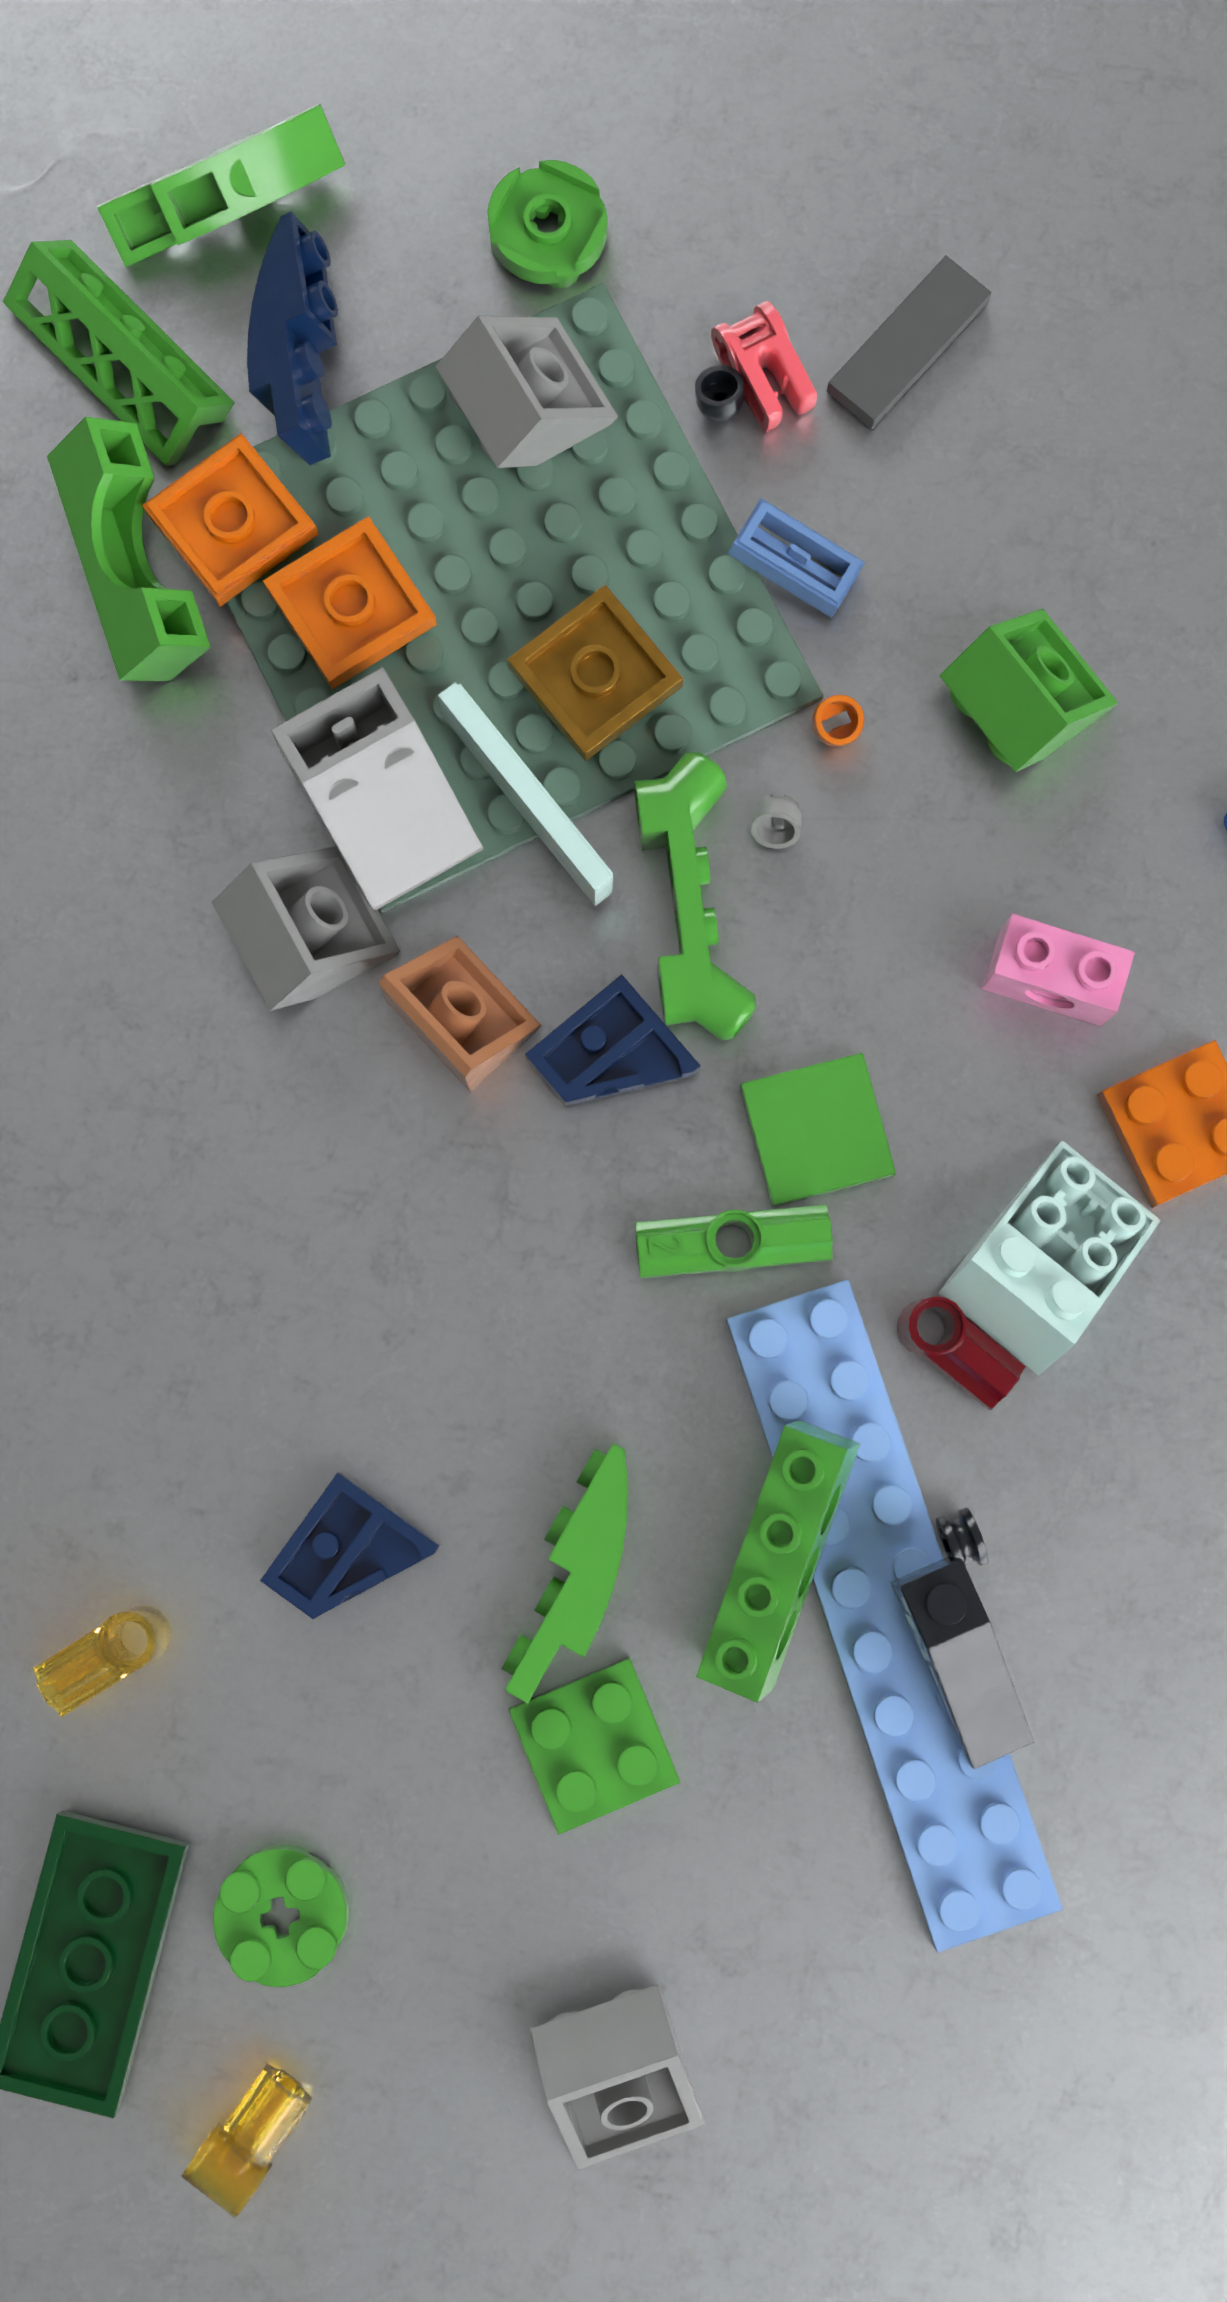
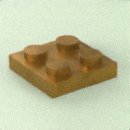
(595, 672)

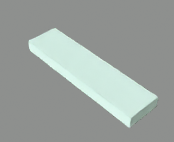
(526, 793)

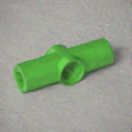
(775, 1236)

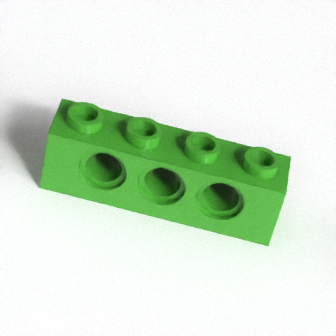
(778, 1560)

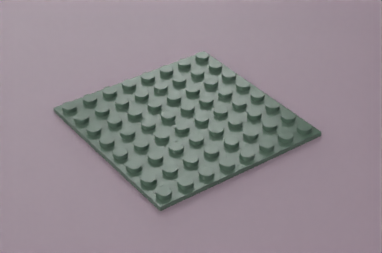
(517, 552)

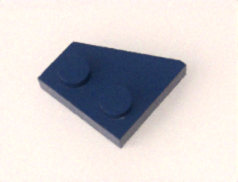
(610, 1048)
(344, 1549)

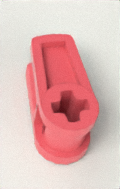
(764, 343)

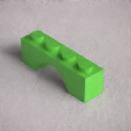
(102, 487)

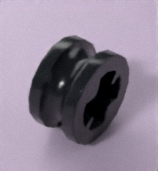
(962, 1538)

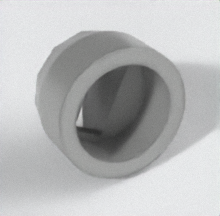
(776, 835)

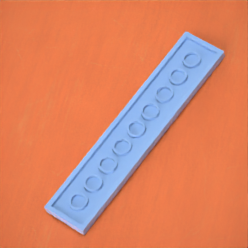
(957, 1825)

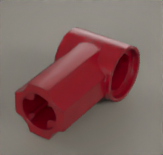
(963, 1352)

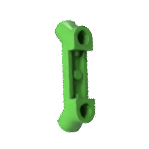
(666, 818)

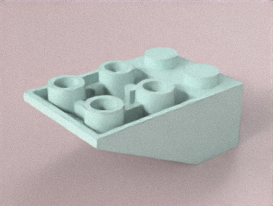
(1051, 1259)

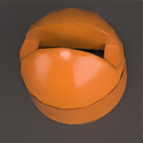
(842, 734)

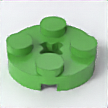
(554, 256)
(247, 1895)

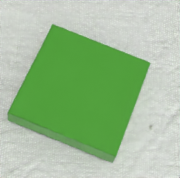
(817, 1130)

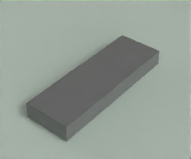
(908, 342)

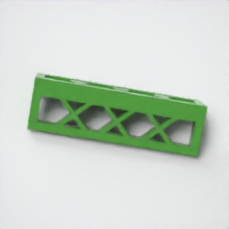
(126, 331)

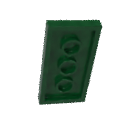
(88, 1963)

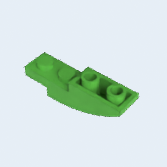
(222, 186)
(591, 1549)

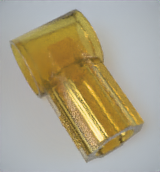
(100, 1659)
(240, 2150)

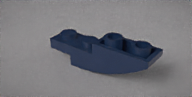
(287, 332)

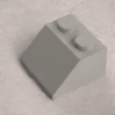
(524, 389)
(302, 926)
(615, 2076)

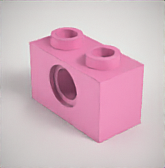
(1058, 970)

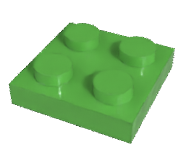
(594, 1745)

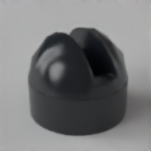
(719, 393)

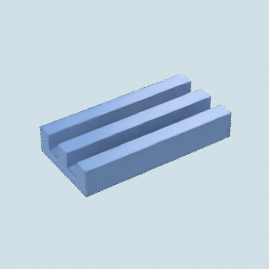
(791, 565)

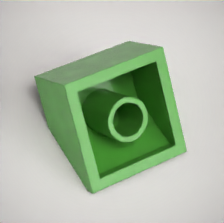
(1026, 688)

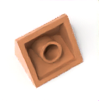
(459, 1010)

